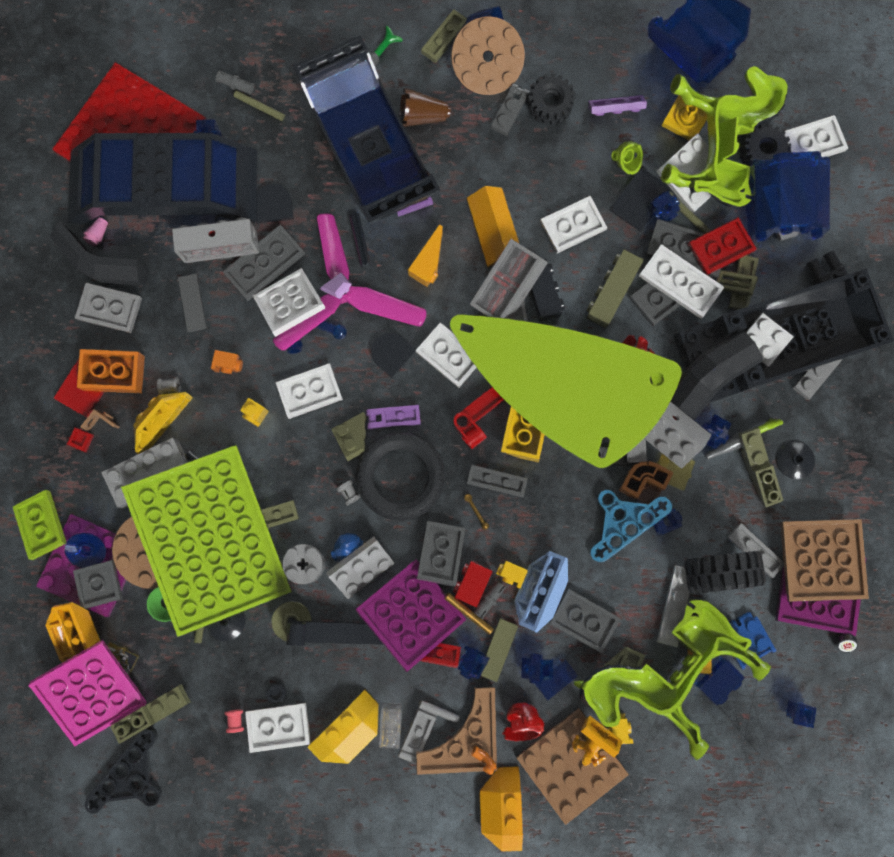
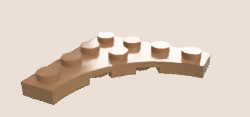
(477, 731)

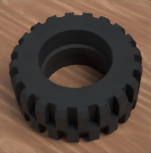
(725, 572)

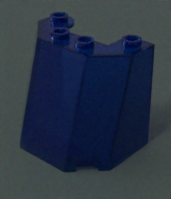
(702, 35)
(789, 195)

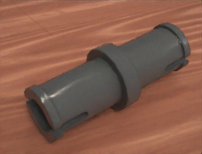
(235, 82)
(489, 599)

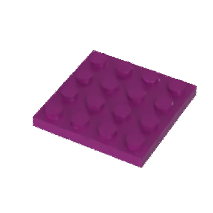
(58, 572)
(828, 615)
(410, 616)

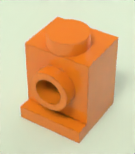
(226, 362)

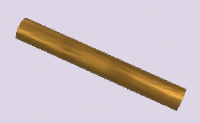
(468, 613)

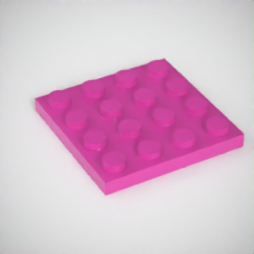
(87, 693)

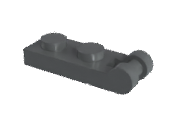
(510, 110)

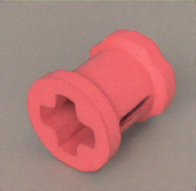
(234, 721)

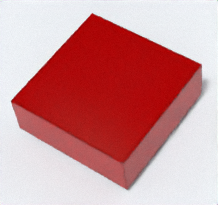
(80, 439)

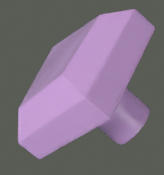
(337, 286)

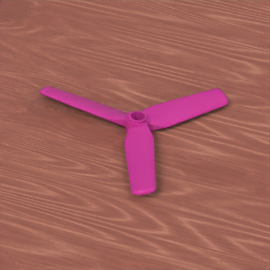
(359, 297)

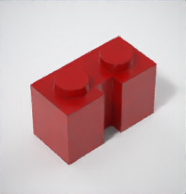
(473, 583)

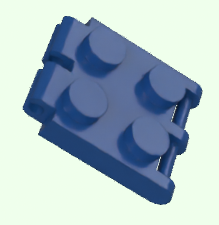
(751, 628)

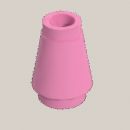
(95, 232)

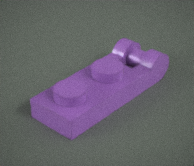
(393, 417)

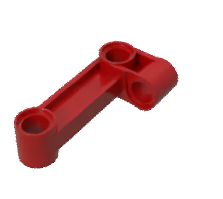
(472, 433)

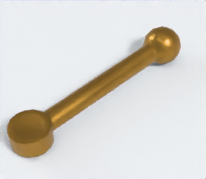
(468, 498)

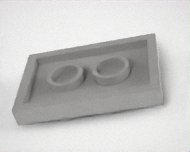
(108, 308)
(360, 567)

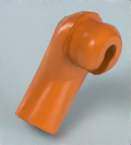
(486, 759)

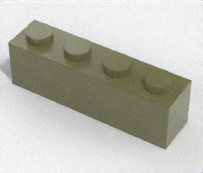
(614, 289)

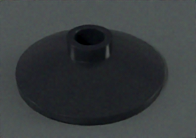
(786, 460)
(229, 631)

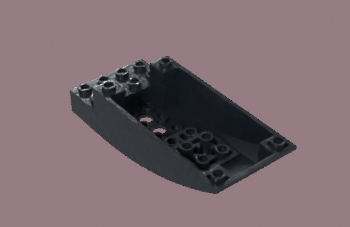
(825, 323)

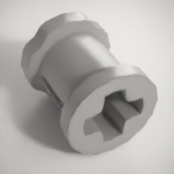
(168, 386)
(348, 493)

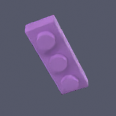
(617, 105)

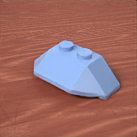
(541, 591)

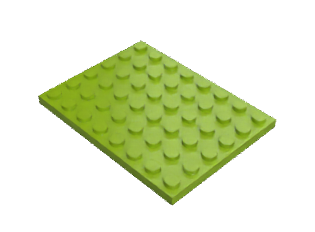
(206, 540)

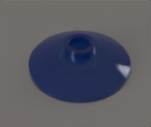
(81, 556)

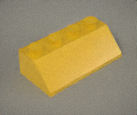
(522, 438)

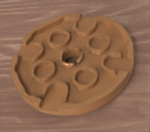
(467, 55)
(131, 557)

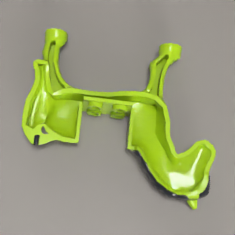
(725, 120)
(706, 638)

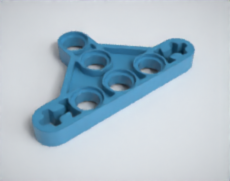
(633, 515)

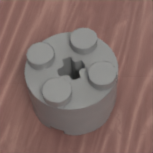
(292, 566)

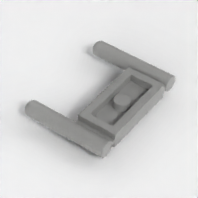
(421, 728)

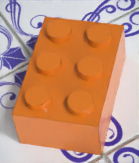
(110, 371)

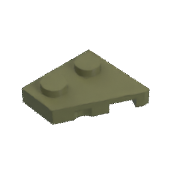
(351, 436)

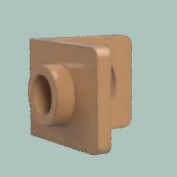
(95, 415)

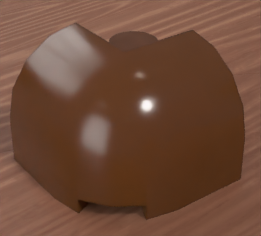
(645, 482)

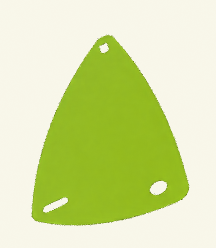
(571, 382)

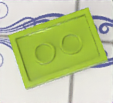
(39, 524)

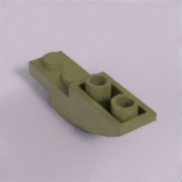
(759, 468)
(150, 714)

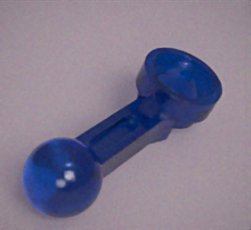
(339, 332)

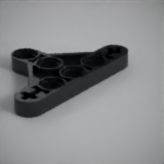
(123, 784)

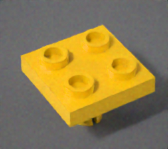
(684, 119)

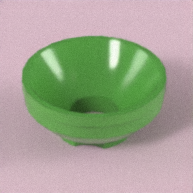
(155, 607)

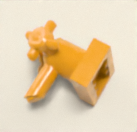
(598, 738)

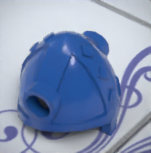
(345, 546)

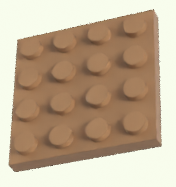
(824, 560)
(560, 770)

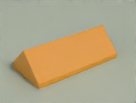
(491, 221)

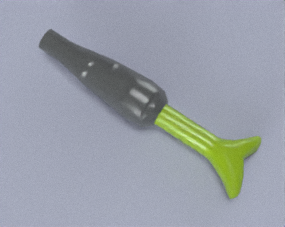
(734, 442)

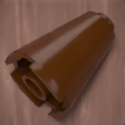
(422, 109)

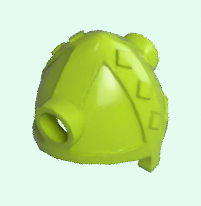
(625, 157)

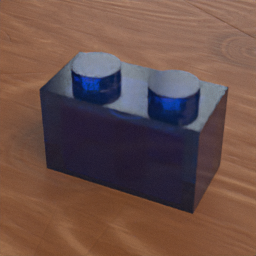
(720, 682)

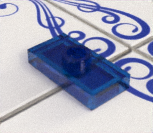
(562, 676)

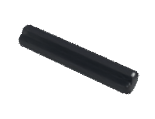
(360, 239)

